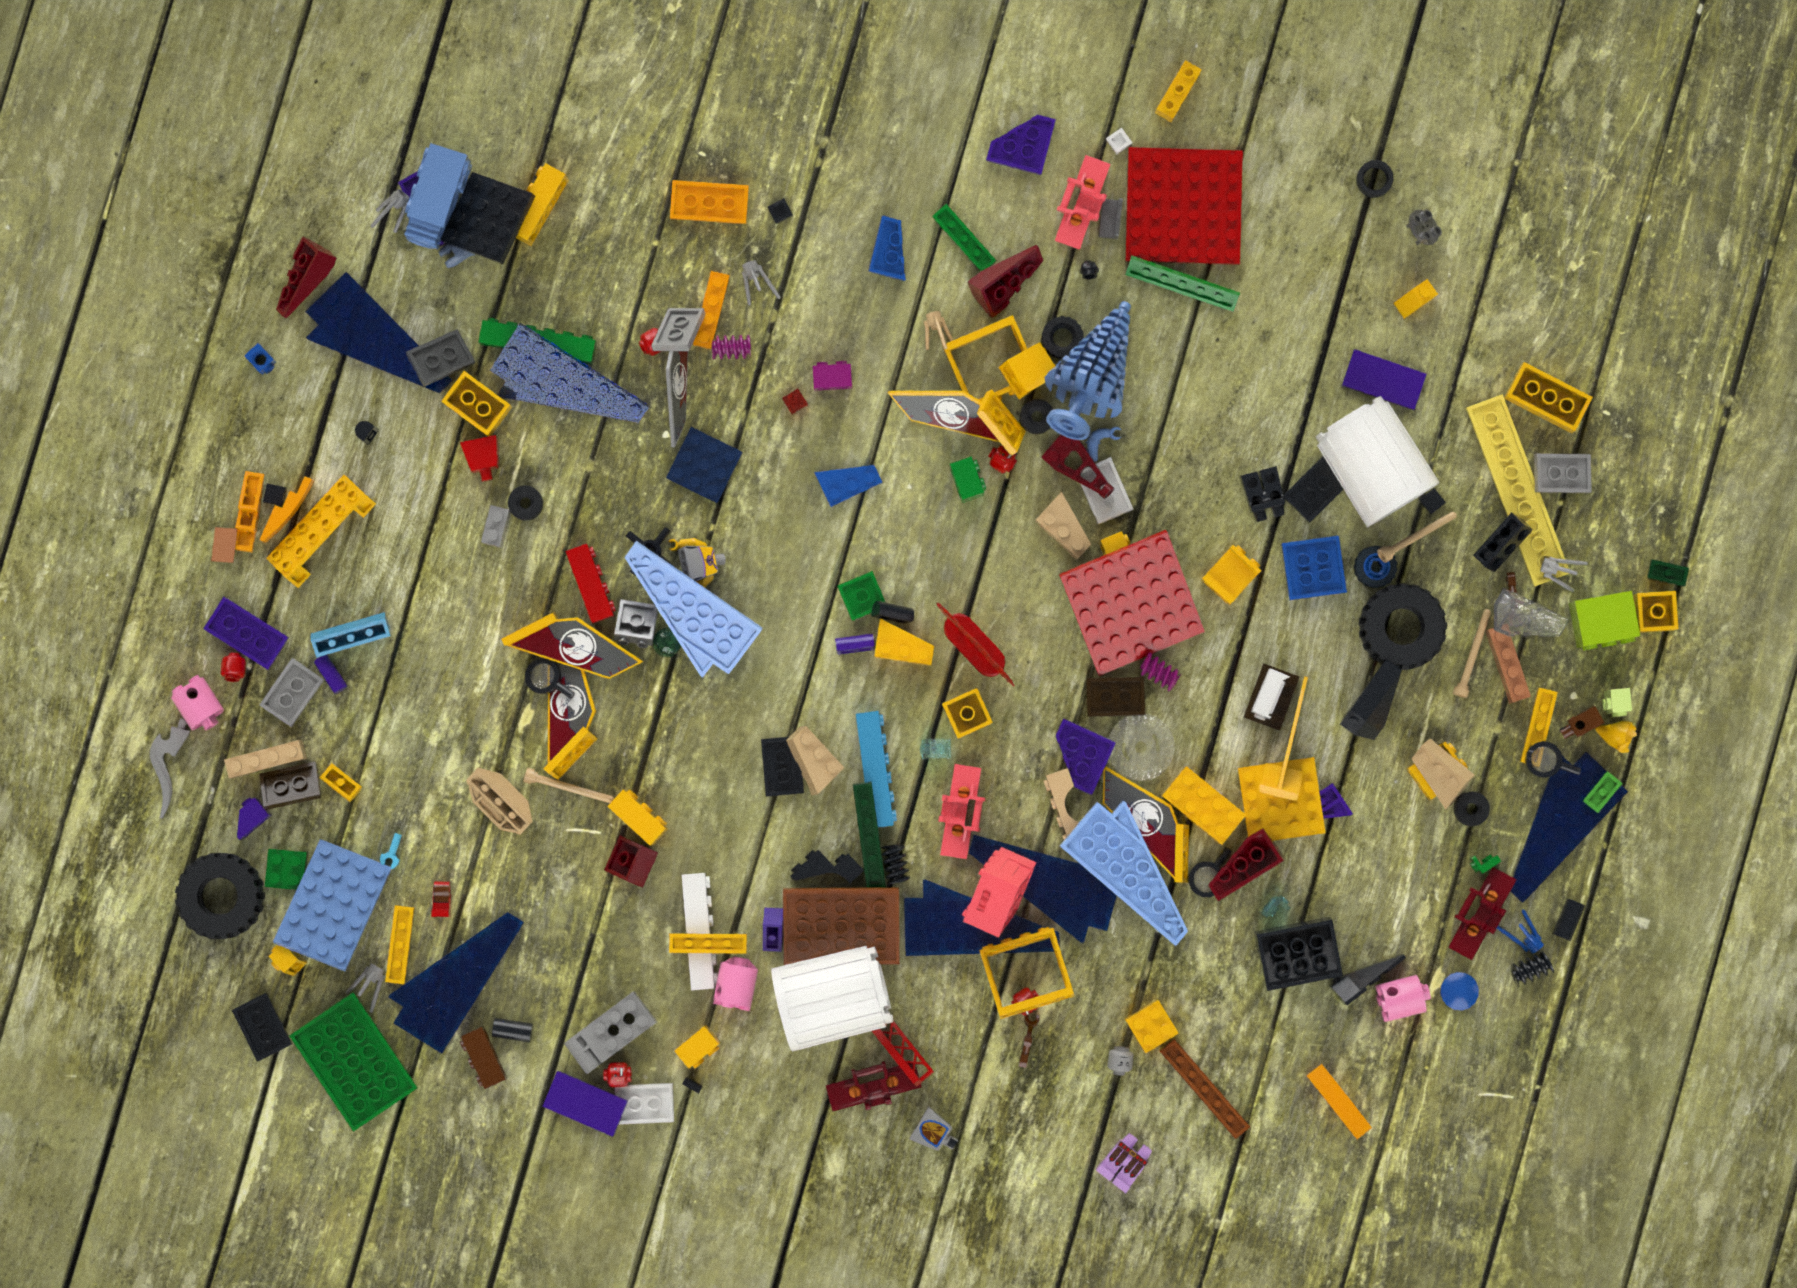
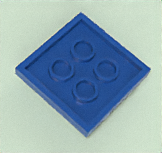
(1314, 568)

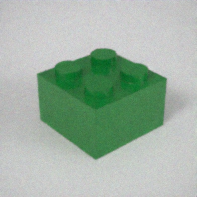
(967, 480)

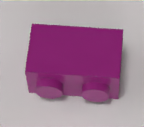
(832, 376)

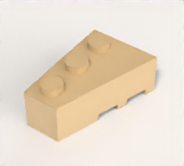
(1064, 527)
(814, 759)
(1442, 772)

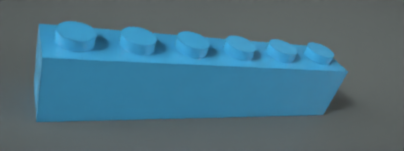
(874, 765)

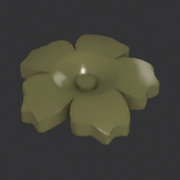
(403, 242)

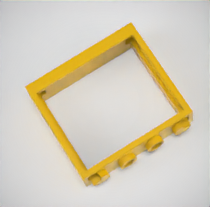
(976, 335)
(1033, 1003)

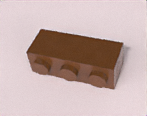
(483, 1058)

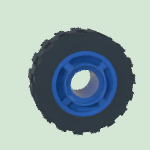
(1367, 575)

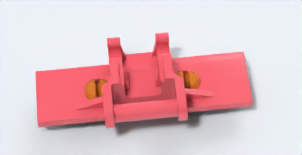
(1088, 205)
(954, 810)

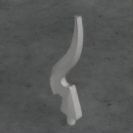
(158, 750)

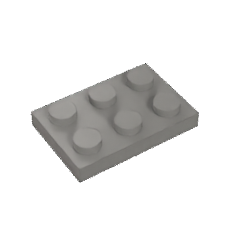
(1562, 473)
(291, 692)

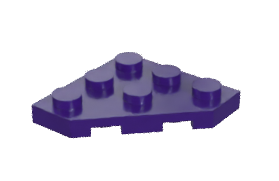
(1024, 145)
(1084, 754)

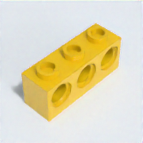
(1178, 91)

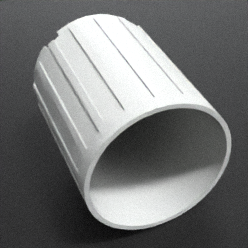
(1376, 461)
(831, 997)

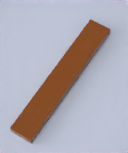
(1204, 1089)

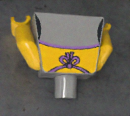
(698, 560)

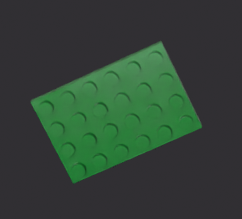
(353, 1061)

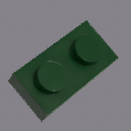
(1667, 573)

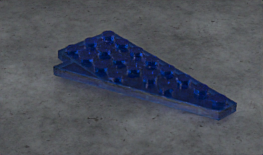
(362, 330)
(551, 377)
(1560, 823)
(1058, 888)
(937, 926)
(446, 991)

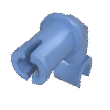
(1095, 437)

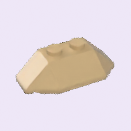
(499, 800)

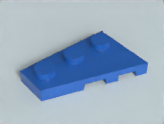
(888, 252)
(848, 482)

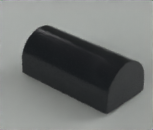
(366, 431)
(892, 612)
(1568, 919)
(512, 1030)

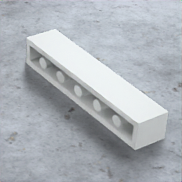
(699, 922)

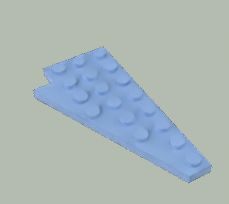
(700, 620)
(1119, 858)

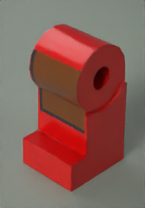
(441, 899)

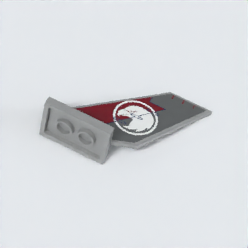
(677, 336)

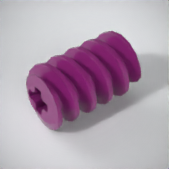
(731, 347)
(1159, 672)

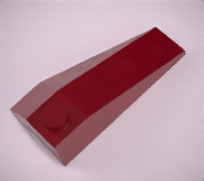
(309, 270)
(999, 282)
(1250, 861)

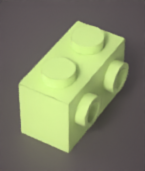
(1617, 702)

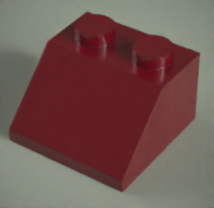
(631, 861)

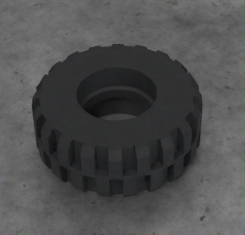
(1423, 606)
(191, 901)

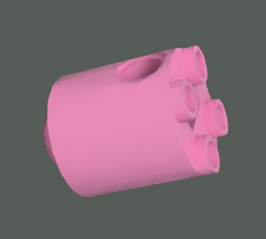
(200, 710)
(735, 983)
(1402, 998)

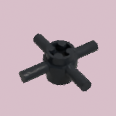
(651, 543)

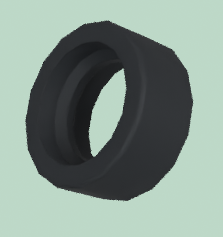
(1375, 164)

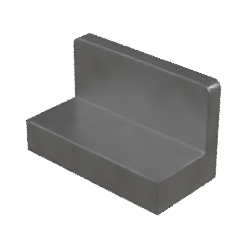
(1110, 218)

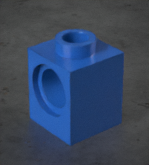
(255, 353)

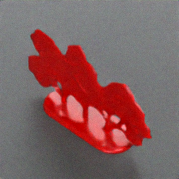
(974, 645)

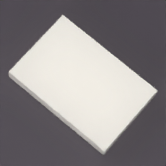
(1116, 503)
(647, 1103)

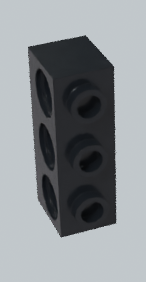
(1503, 542)

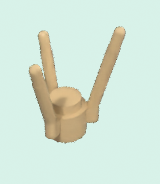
(936, 322)

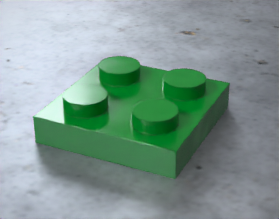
(860, 595)
(285, 868)

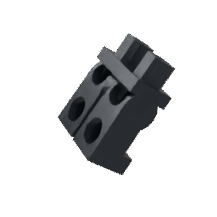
(1268, 497)

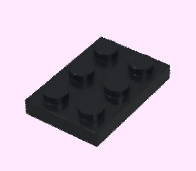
(1314, 490)
(781, 770)
(262, 1027)

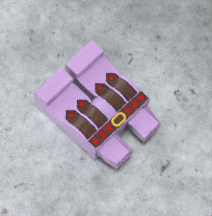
(1131, 1161)

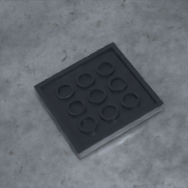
(487, 218)

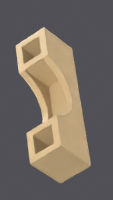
(265, 759)
(1059, 785)

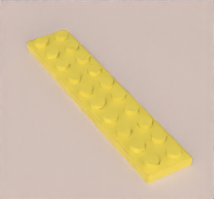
(1515, 483)

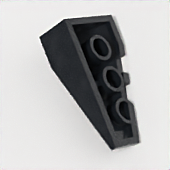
(1371, 708)
(1355, 982)

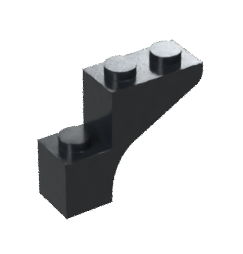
(818, 864)

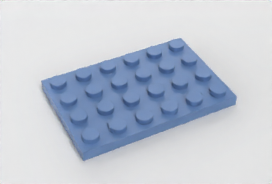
(332, 905)

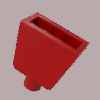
(482, 455)

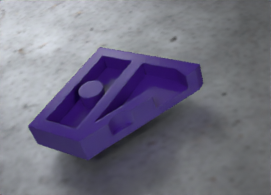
(1333, 803)

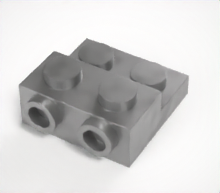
(636, 623)

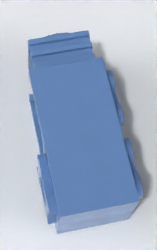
(436, 194)

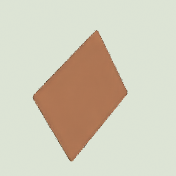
(224, 545)

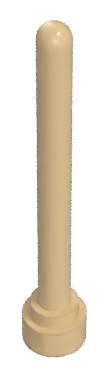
(1387, 552)
(1462, 689)
(533, 777)

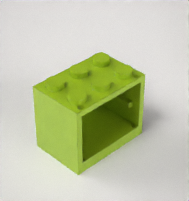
(1604, 620)

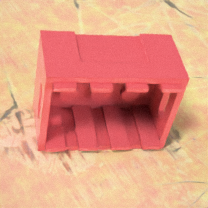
(999, 891)

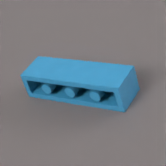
(350, 634)

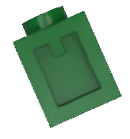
(1488, 862)

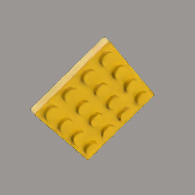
(1278, 815)

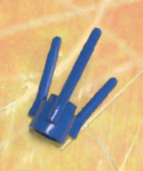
(1532, 941)

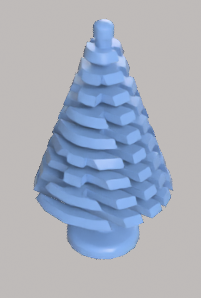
(1092, 374)

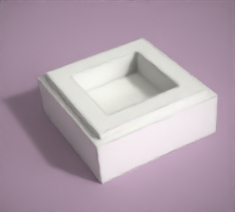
(1119, 141)

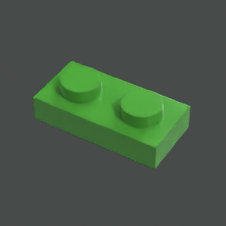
(1602, 792)

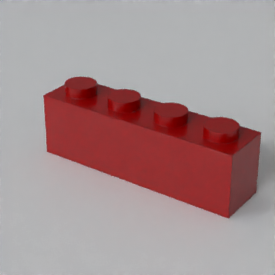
(590, 584)

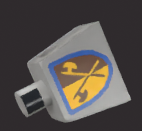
(933, 1131)

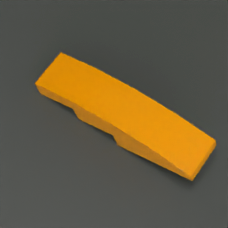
(249, 511)
(281, 516)
(1339, 1101)

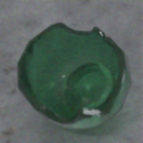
(665, 643)

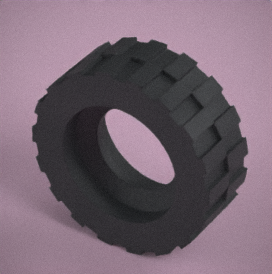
(1058, 323)

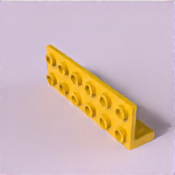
(317, 527)

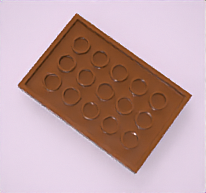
(840, 920)

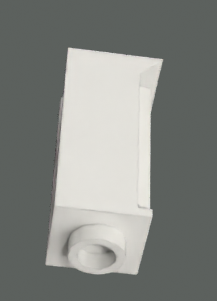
(1269, 694)

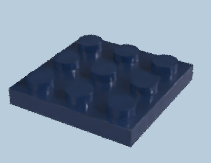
(704, 465)

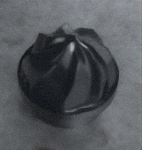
(1089, 270)

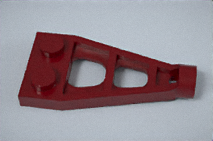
(1058, 453)

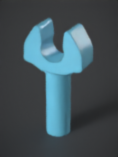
(392, 852)

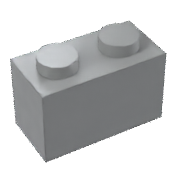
(496, 526)

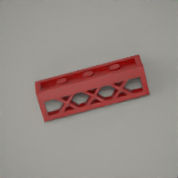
(892, 1050)

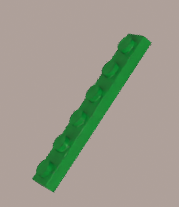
(1182, 283)

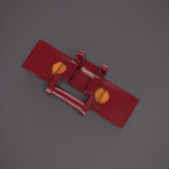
(1488, 916)
(872, 1093)

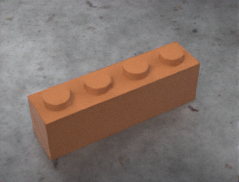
(1508, 665)

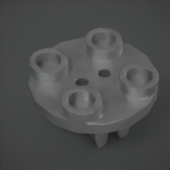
(1424, 227)

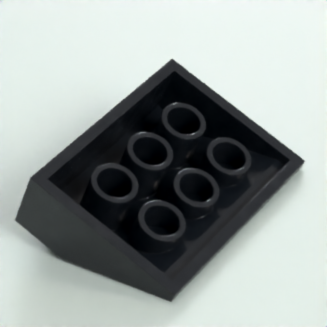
(1298, 953)

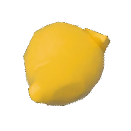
(1618, 734)

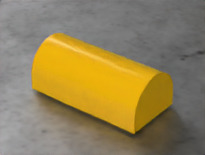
(340, 782)

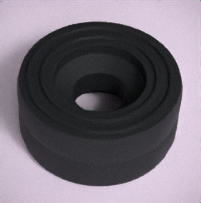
(1026, 416)
(525, 492)
(1481, 803)

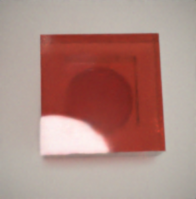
(795, 401)

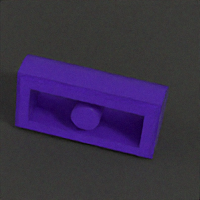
(855, 644)
(330, 674)

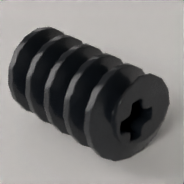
(895, 863)
(1531, 968)

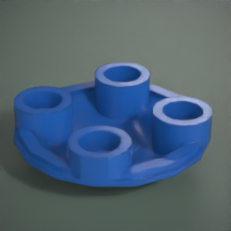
(1459, 991)

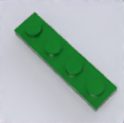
(963, 238)

